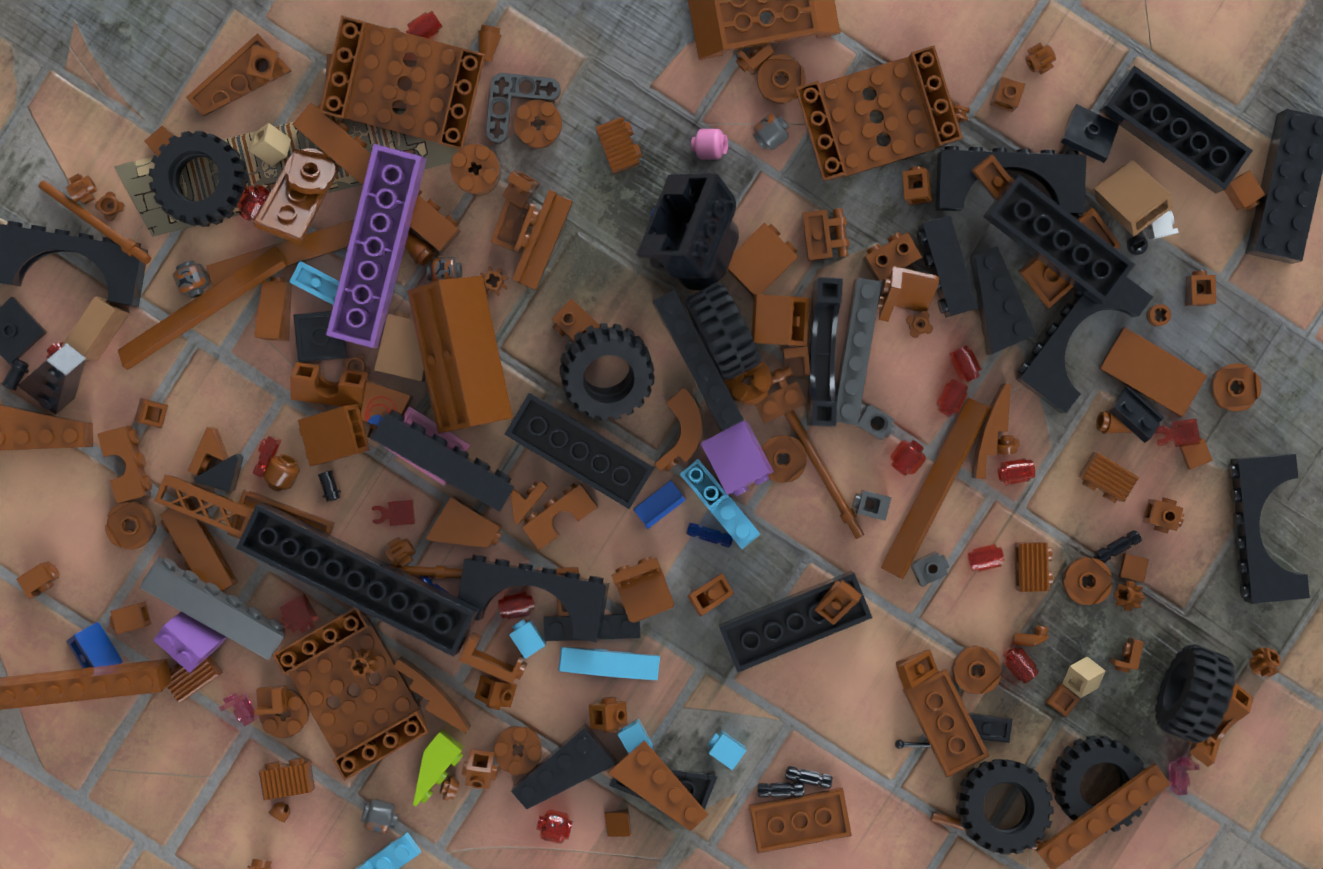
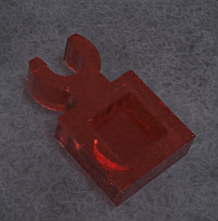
(1181, 432)
(268, 450)
(398, 513)

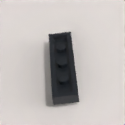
(613, 627)

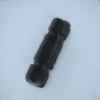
(1118, 546)
(809, 777)
(780, 789)

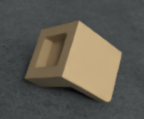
(270, 144)
(1084, 677)

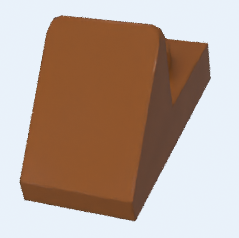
(520, 188)
(210, 445)
(521, 505)
(710, 594)
(837, 601)
(916, 668)

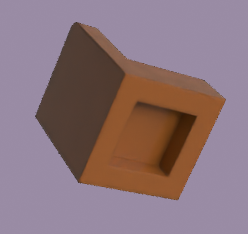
(798, 360)
(271, 700)

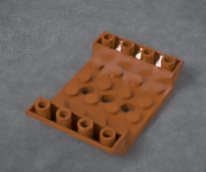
(737, 23)
(367, 75)
(913, 109)
(363, 725)

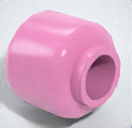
(709, 144)

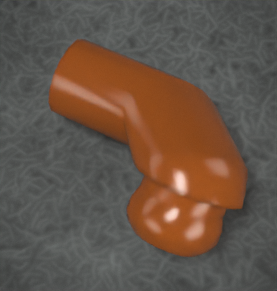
(1032, 639)

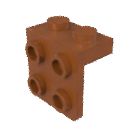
(512, 226)
(906, 290)
(643, 589)

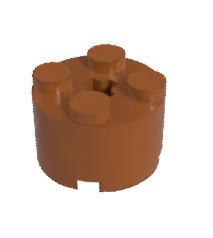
(463, 163)

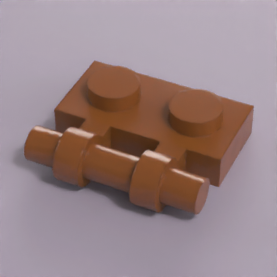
(818, 236)
(782, 400)

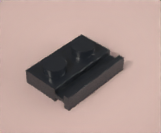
(1136, 414)

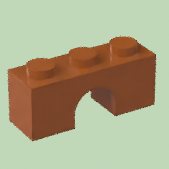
(310, 386)
(134, 482)
(541, 526)

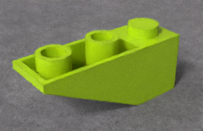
(436, 759)

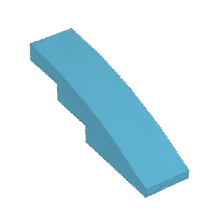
(608, 663)

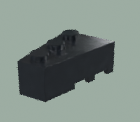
(56, 380)

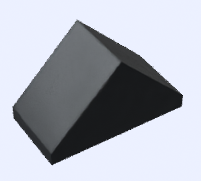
(223, 475)

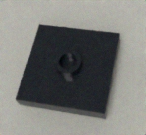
(1090, 133)
(17, 330)
(312, 338)

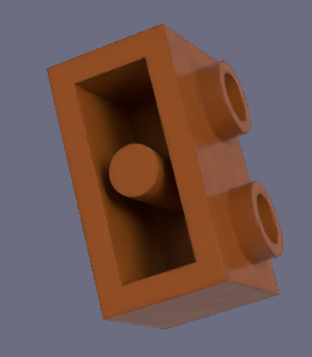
(898, 253)
(572, 320)

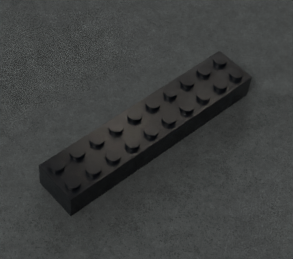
(357, 578)

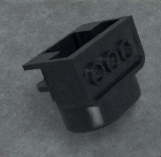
(692, 230)

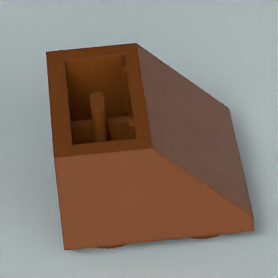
(780, 320)

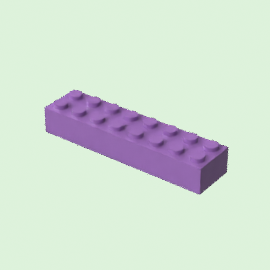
(376, 246)

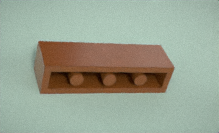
(198, 547)

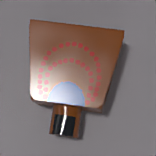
(381, 398)

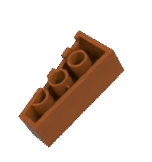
(37, 430)

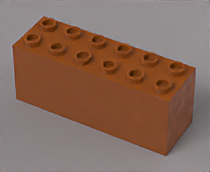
(459, 353)

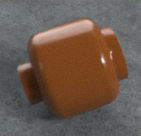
(281, 472)

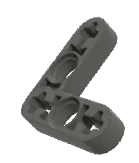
(513, 91)

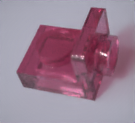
(243, 708)
(1178, 777)

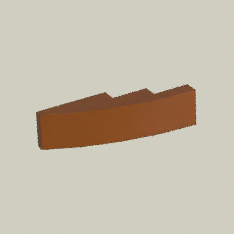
(995, 422)
(439, 701)

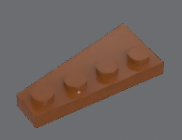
(231, 79)
(655, 782)

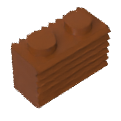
(618, 145)
(1108, 477)
(1032, 566)
(186, 684)
(286, 779)

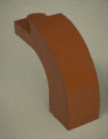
(691, 428)
(1238, 708)

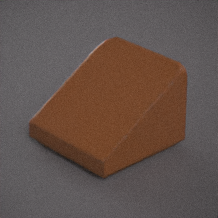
(151, 413)
(618, 823)

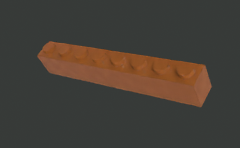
(355, 159)
(84, 684)

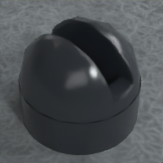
(1134, 240)

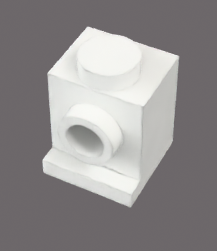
(1162, 227)

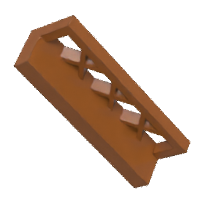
(542, 240)
(203, 494)

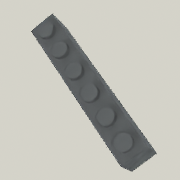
(856, 349)
(213, 607)

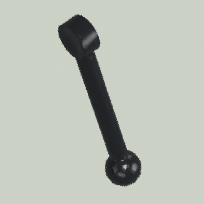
(899, 744)

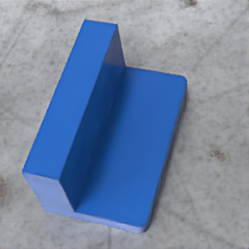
(659, 504)
(93, 647)

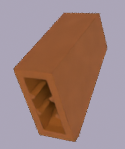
(274, 310)
(464, 526)

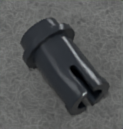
(15, 374)
(329, 486)

